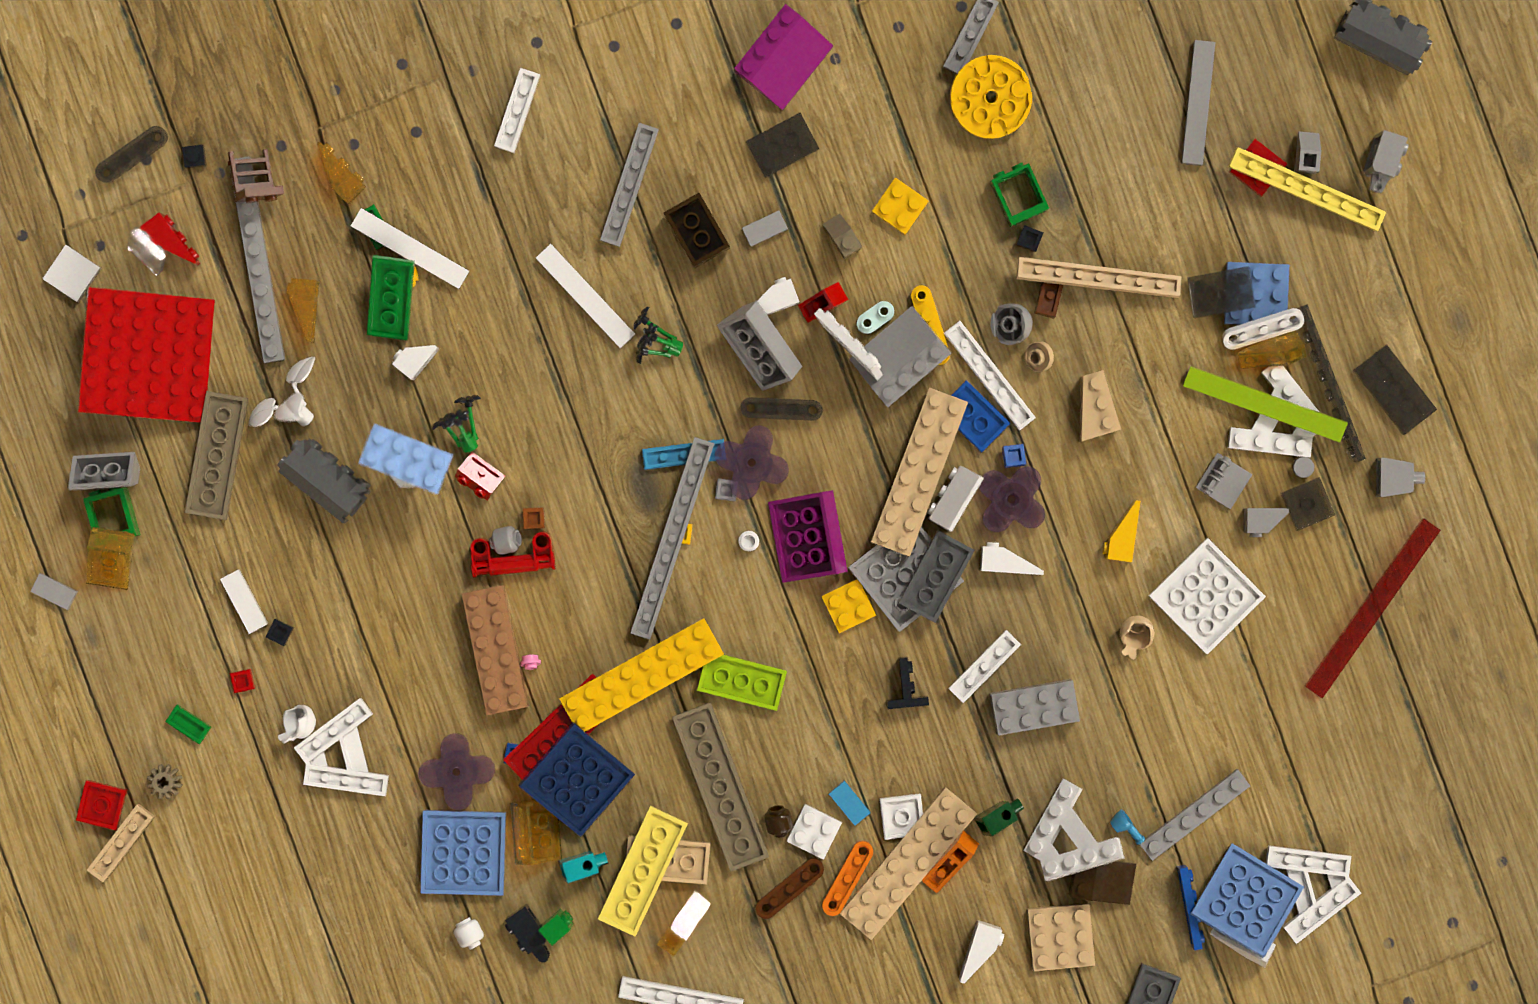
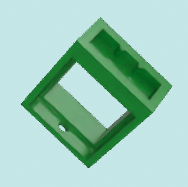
(1029, 213)
(126, 503)

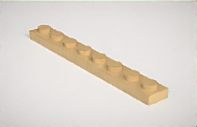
(1098, 277)

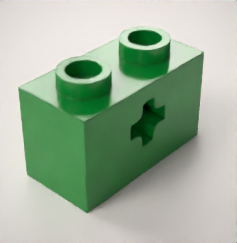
(556, 926)

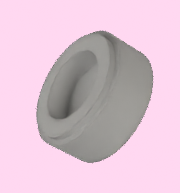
(1303, 467)

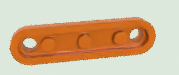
(847, 878)

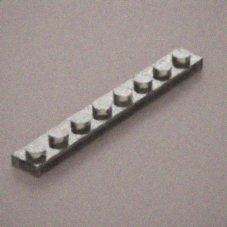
(1332, 390)

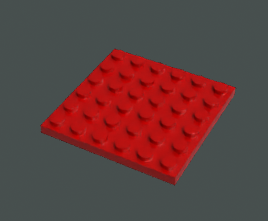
(145, 355)

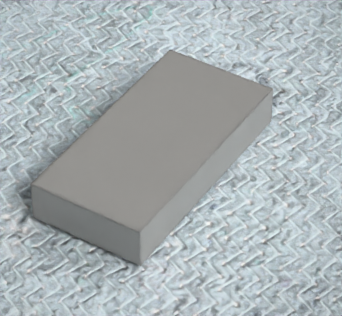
(764, 228)
(54, 591)

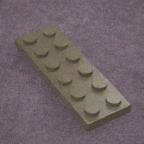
(216, 455)

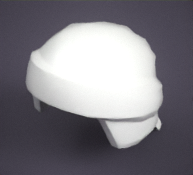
(298, 723)

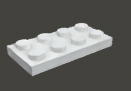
(852, 345)

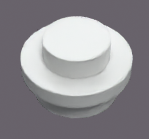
(748, 541)

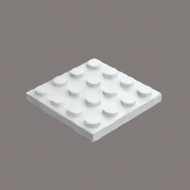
(1207, 596)

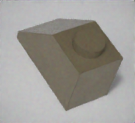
(842, 236)

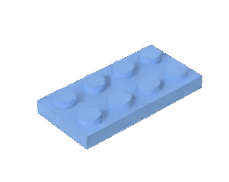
(406, 459)

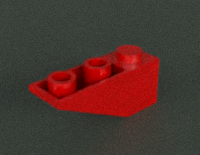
(162, 233)

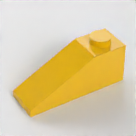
(1122, 539)

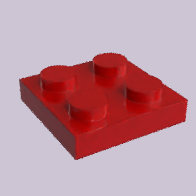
(1262, 151)
(101, 804)

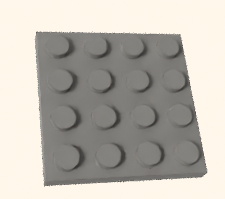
(888, 574)

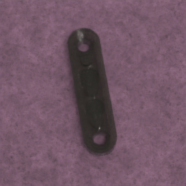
(131, 154)
(781, 409)

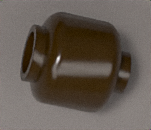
(778, 821)

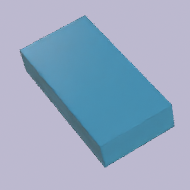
(849, 803)

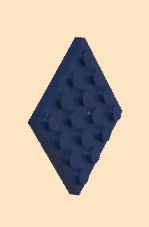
(576, 779)

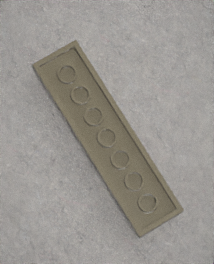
(720, 786)

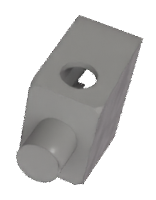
(1396, 477)

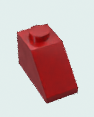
(826, 300)

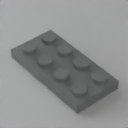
(936, 576)

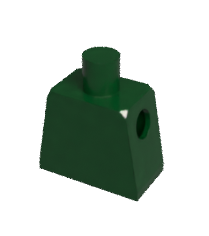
(991, 822)

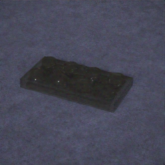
(1394, 389)

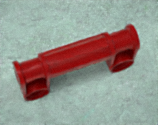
(514, 563)

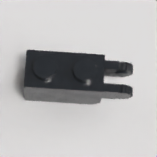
(526, 929)

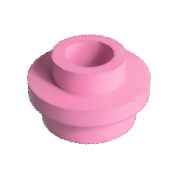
(530, 662)

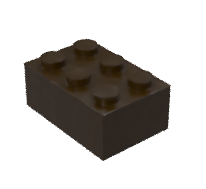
(696, 230)

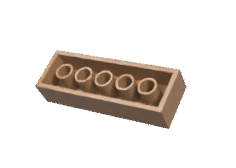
(495, 650)

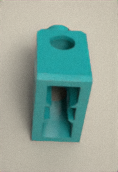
(573, 869)

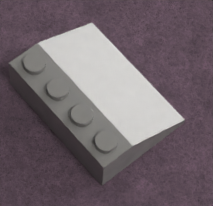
(906, 353)

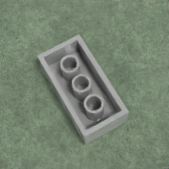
(1034, 707)

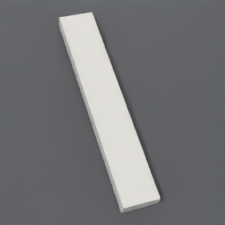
(409, 248)
(585, 296)
(989, 375)
(660, 993)

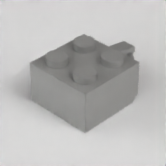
(1384, 159)

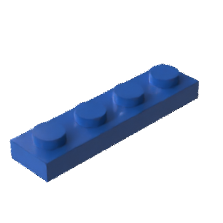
(1189, 897)

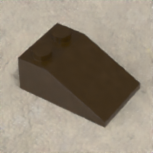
(1104, 883)

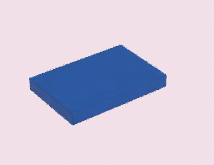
(981, 420)

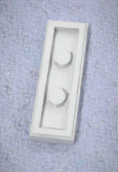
(244, 601)

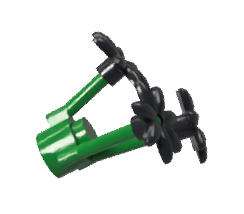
(670, 344)
(466, 440)

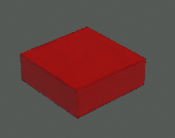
(242, 681)

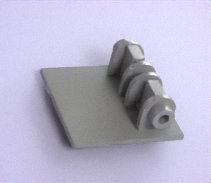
(1223, 480)

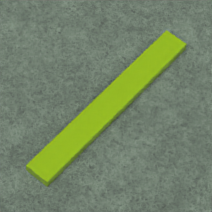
(1265, 404)

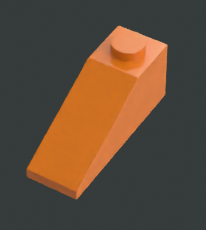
(951, 862)

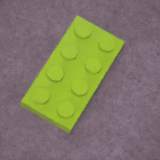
(743, 681)

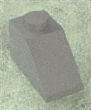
(1262, 519)

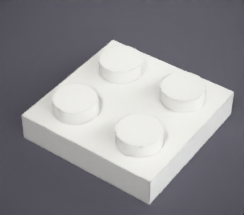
(814, 831)

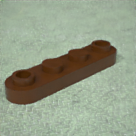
(789, 888)

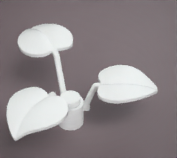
(293, 407)

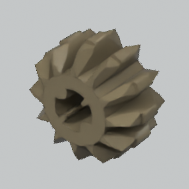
(168, 789)

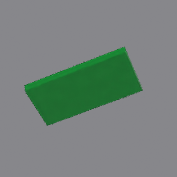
(390, 297)

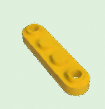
(927, 310)

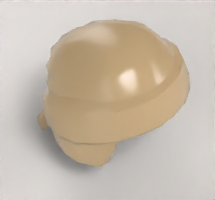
(1136, 634)

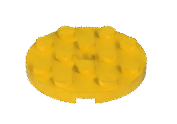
(969, 96)

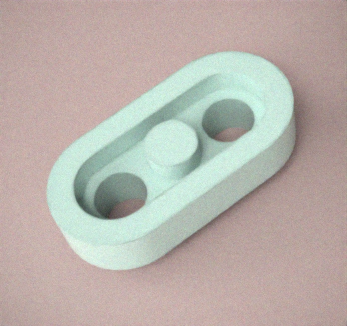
(875, 317)

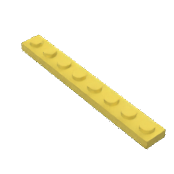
(1306, 189)

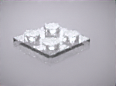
(146, 251)

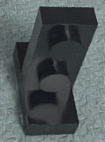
(908, 689)

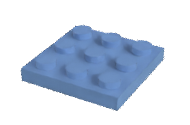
(1270, 291)

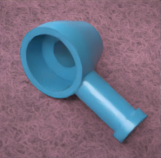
(1122, 822)

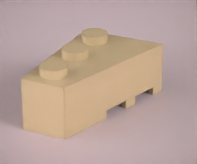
(1096, 407)

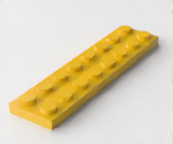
(642, 675)

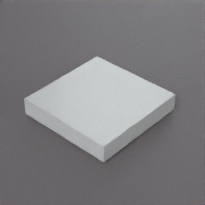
(71, 273)
(900, 814)

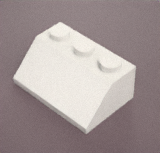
(954, 497)

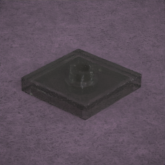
(1307, 504)

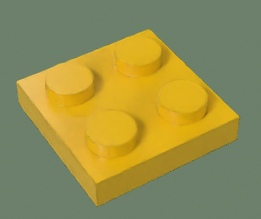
(900, 206)
(848, 605)

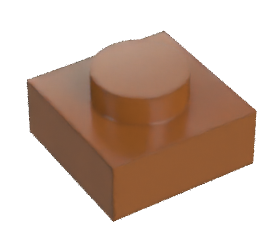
(533, 518)

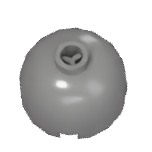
(1011, 323)

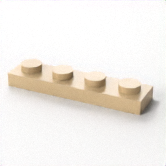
(120, 843)

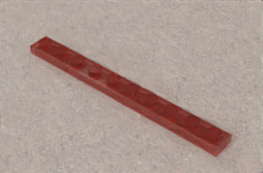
(1372, 608)

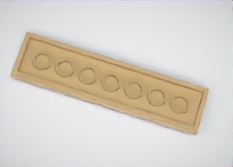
(919, 472)
(908, 863)

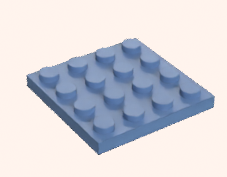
(463, 852)
(1247, 900)

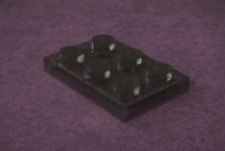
(782, 145)
(1221, 292)

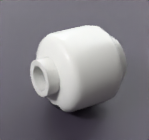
(468, 933)

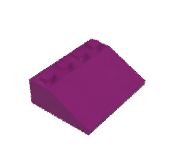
(783, 57)
(807, 536)

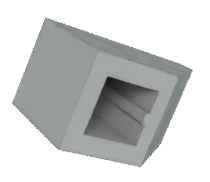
(1308, 153)

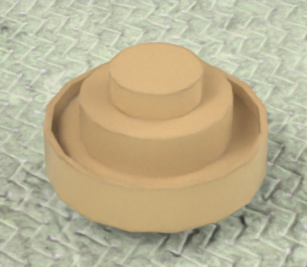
(1039, 356)

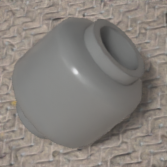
(505, 540)

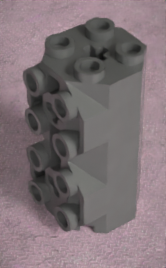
(1383, 37)
(324, 479)

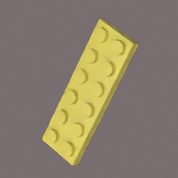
(642, 871)

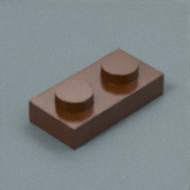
(1048, 299)

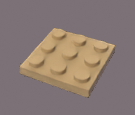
(1061, 937)

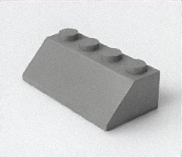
(759, 346)

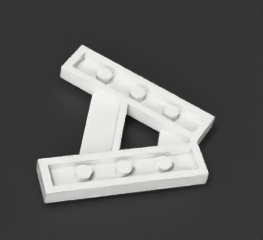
(1261, 437)
(356, 776)
(1061, 815)
(1312, 911)

